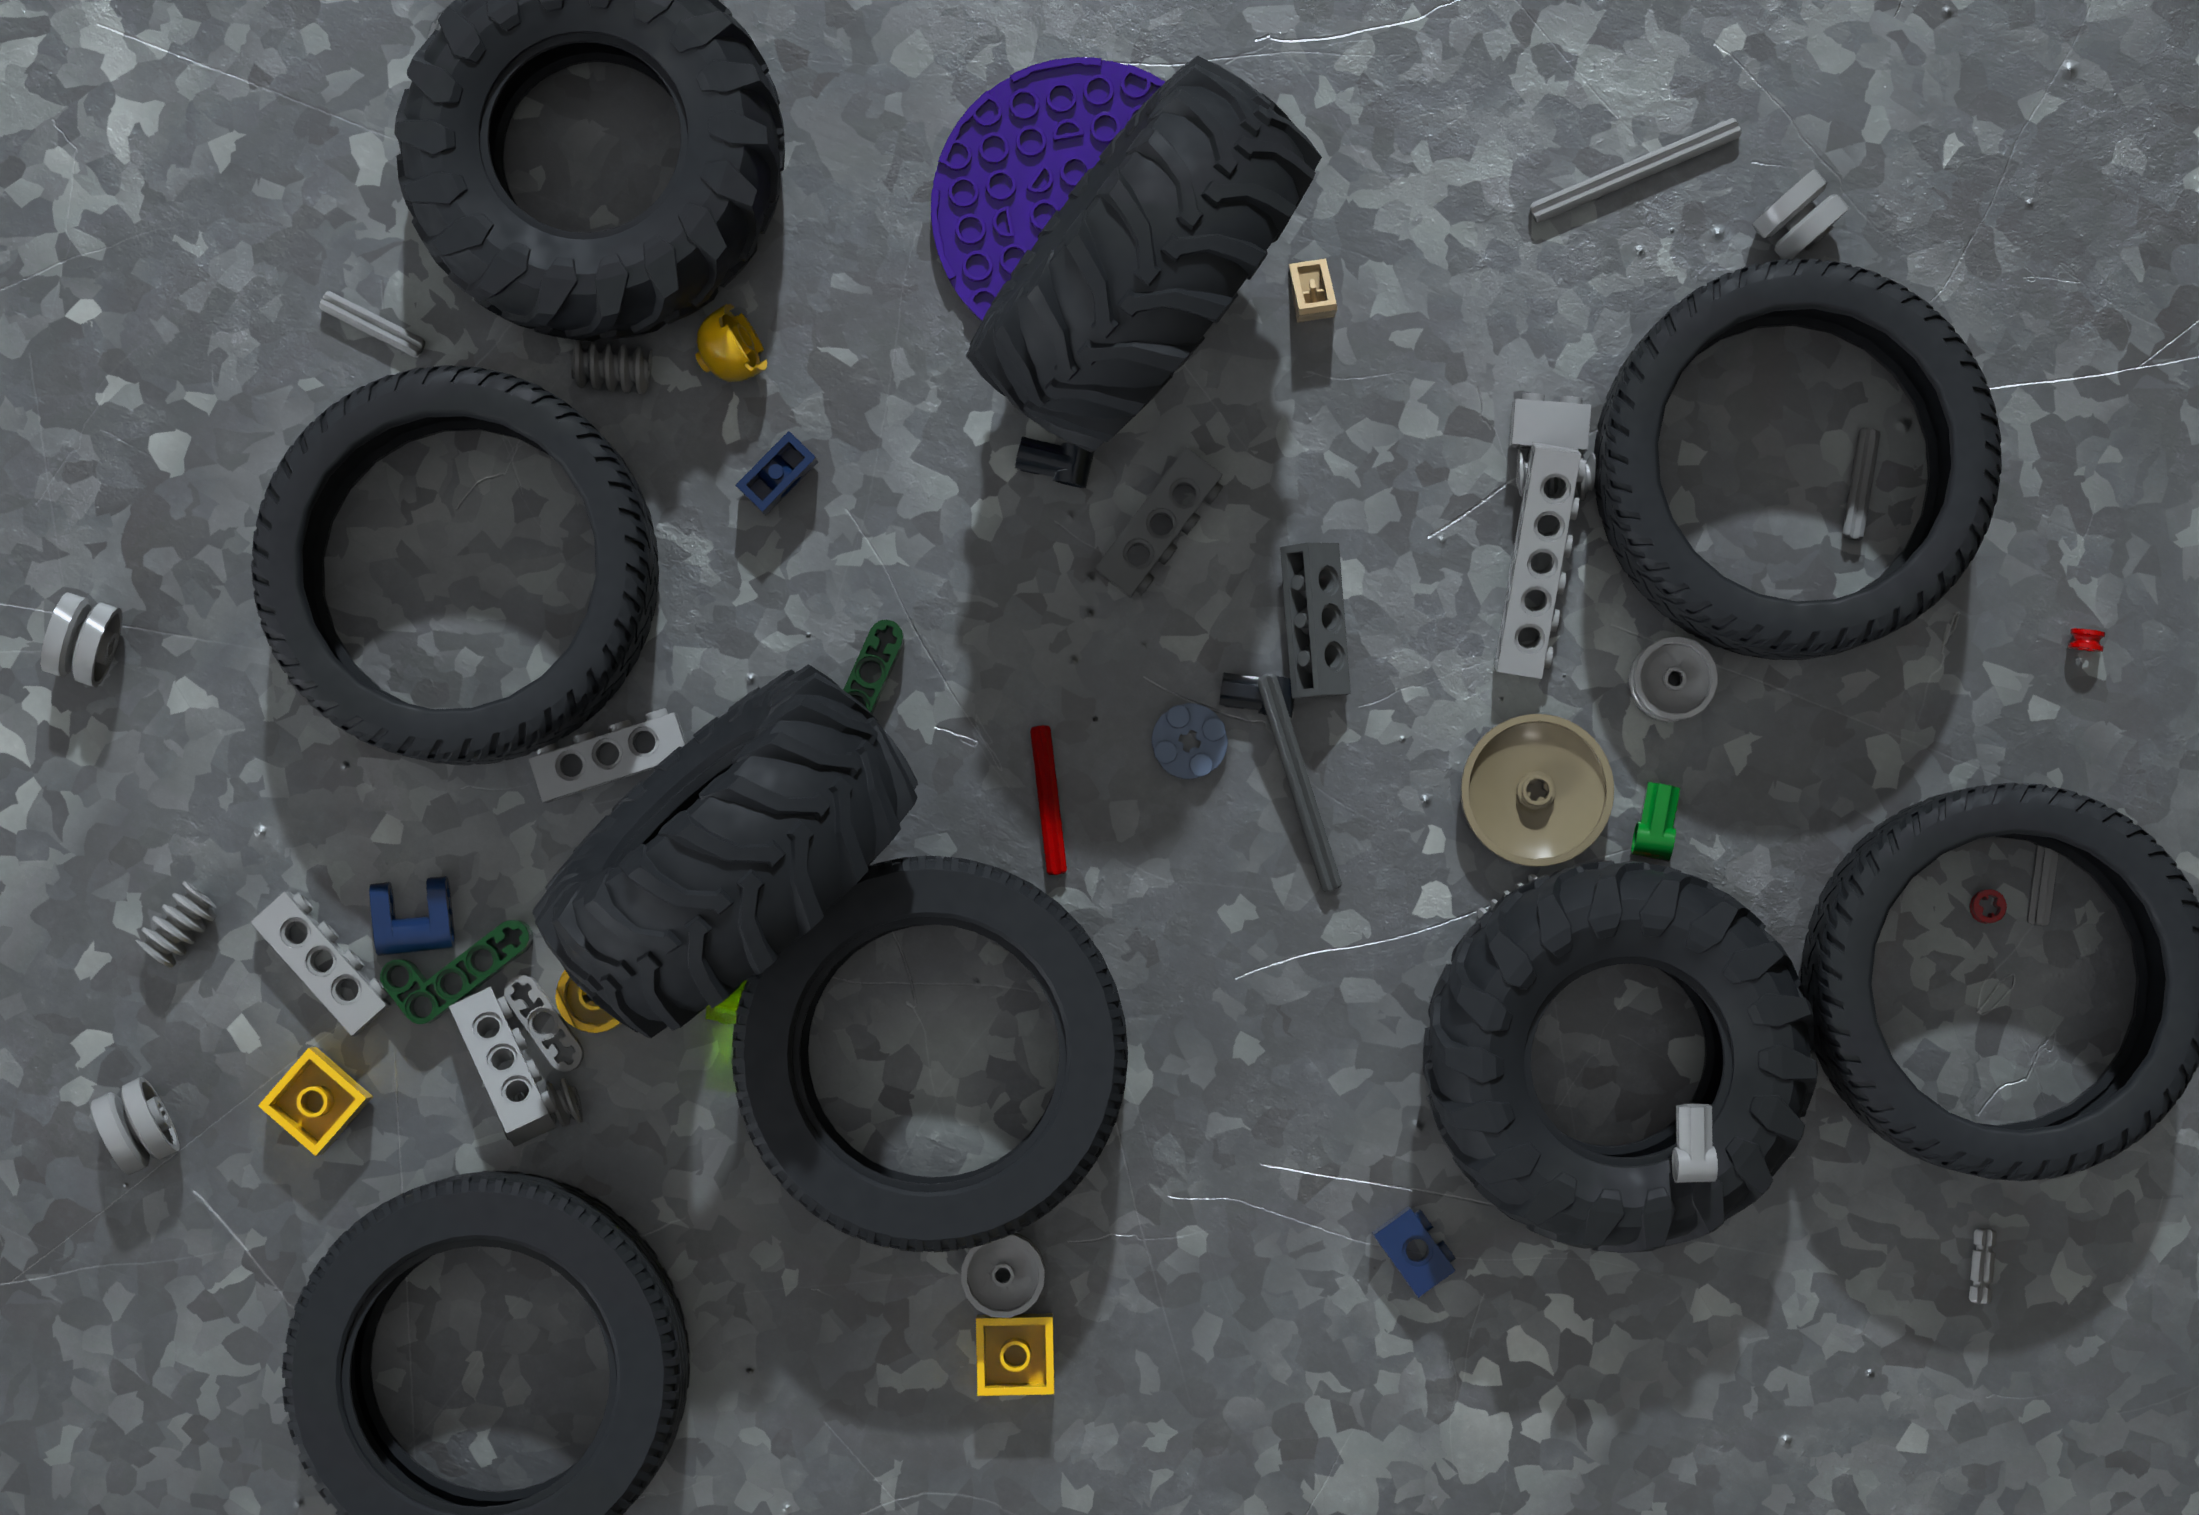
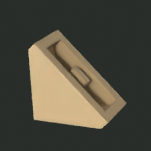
(1312, 290)

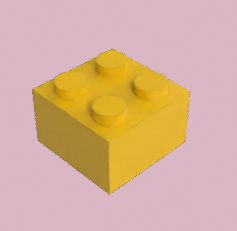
(315, 1101)
(1015, 1355)

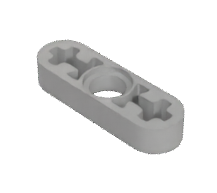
(567, 1041)

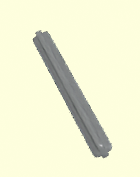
(1635, 170)

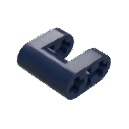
(416, 933)

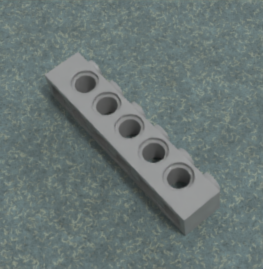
(1544, 463)

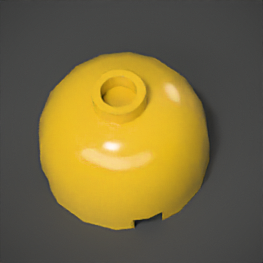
(729, 346)

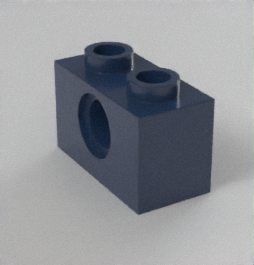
(777, 473)
(1420, 1273)

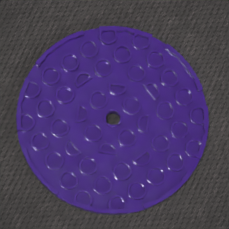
(1020, 159)

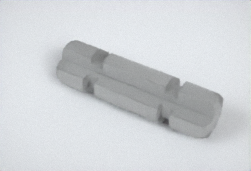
(1982, 1266)

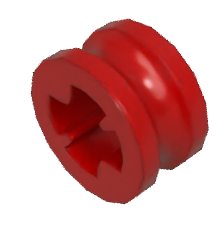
(2086, 640)
(1999, 902)

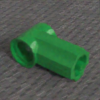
(1655, 832)

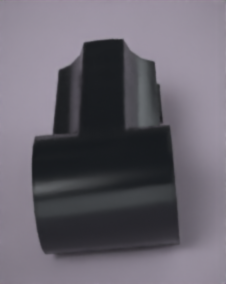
(1062, 462)
(1243, 693)

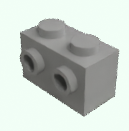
(1550, 422)

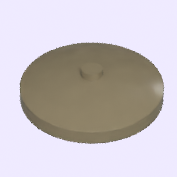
(1537, 790)

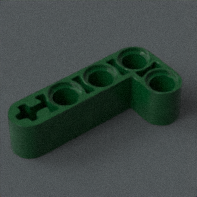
(872, 691)
(463, 965)

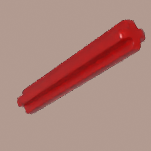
(1048, 800)

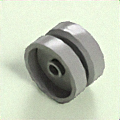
(1801, 216)
(81, 639)
(1650, 682)
(135, 1126)
(1009, 1297)

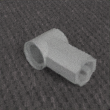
(1694, 1156)

